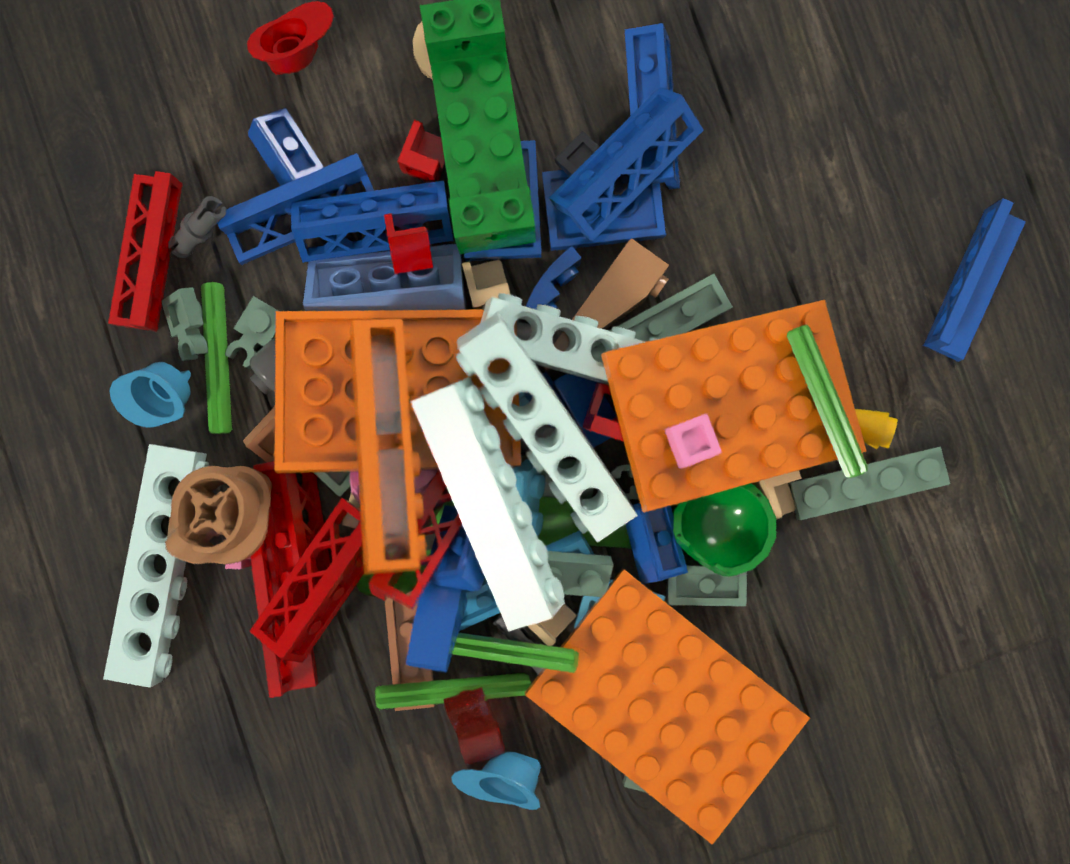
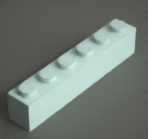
(489, 504)

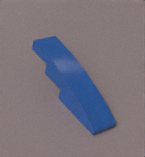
(436, 619)

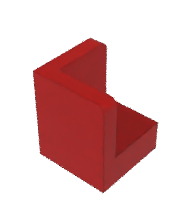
(422, 154)
(408, 247)

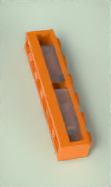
(384, 446)

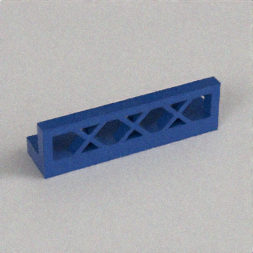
(648, 69)
(620, 151)
(278, 202)
(364, 213)
(975, 281)

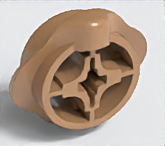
(236, 513)

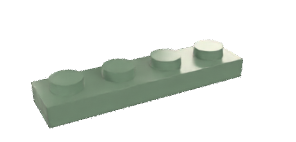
(676, 314)
(881, 482)

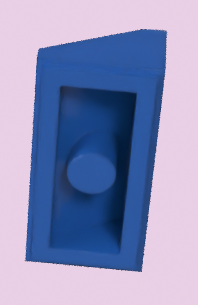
(283, 146)
(577, 395)
(654, 545)
(460, 565)

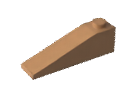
(621, 289)

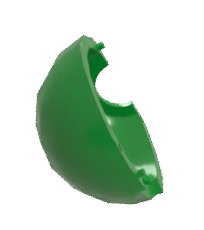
(727, 529)

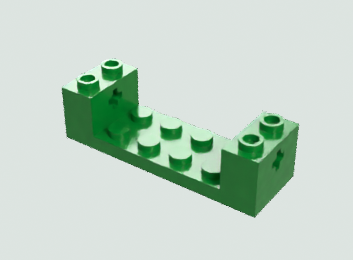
(478, 125)

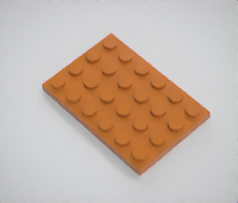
(316, 384)
(747, 387)
(668, 707)

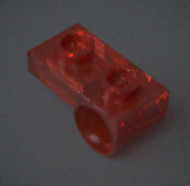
(475, 725)

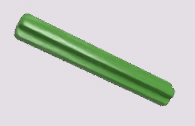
(215, 360)
(827, 401)
(516, 652)
(435, 691)

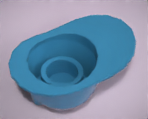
(151, 394)
(504, 779)

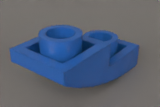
(560, 272)

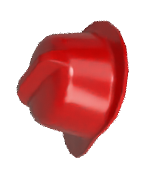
(291, 39)

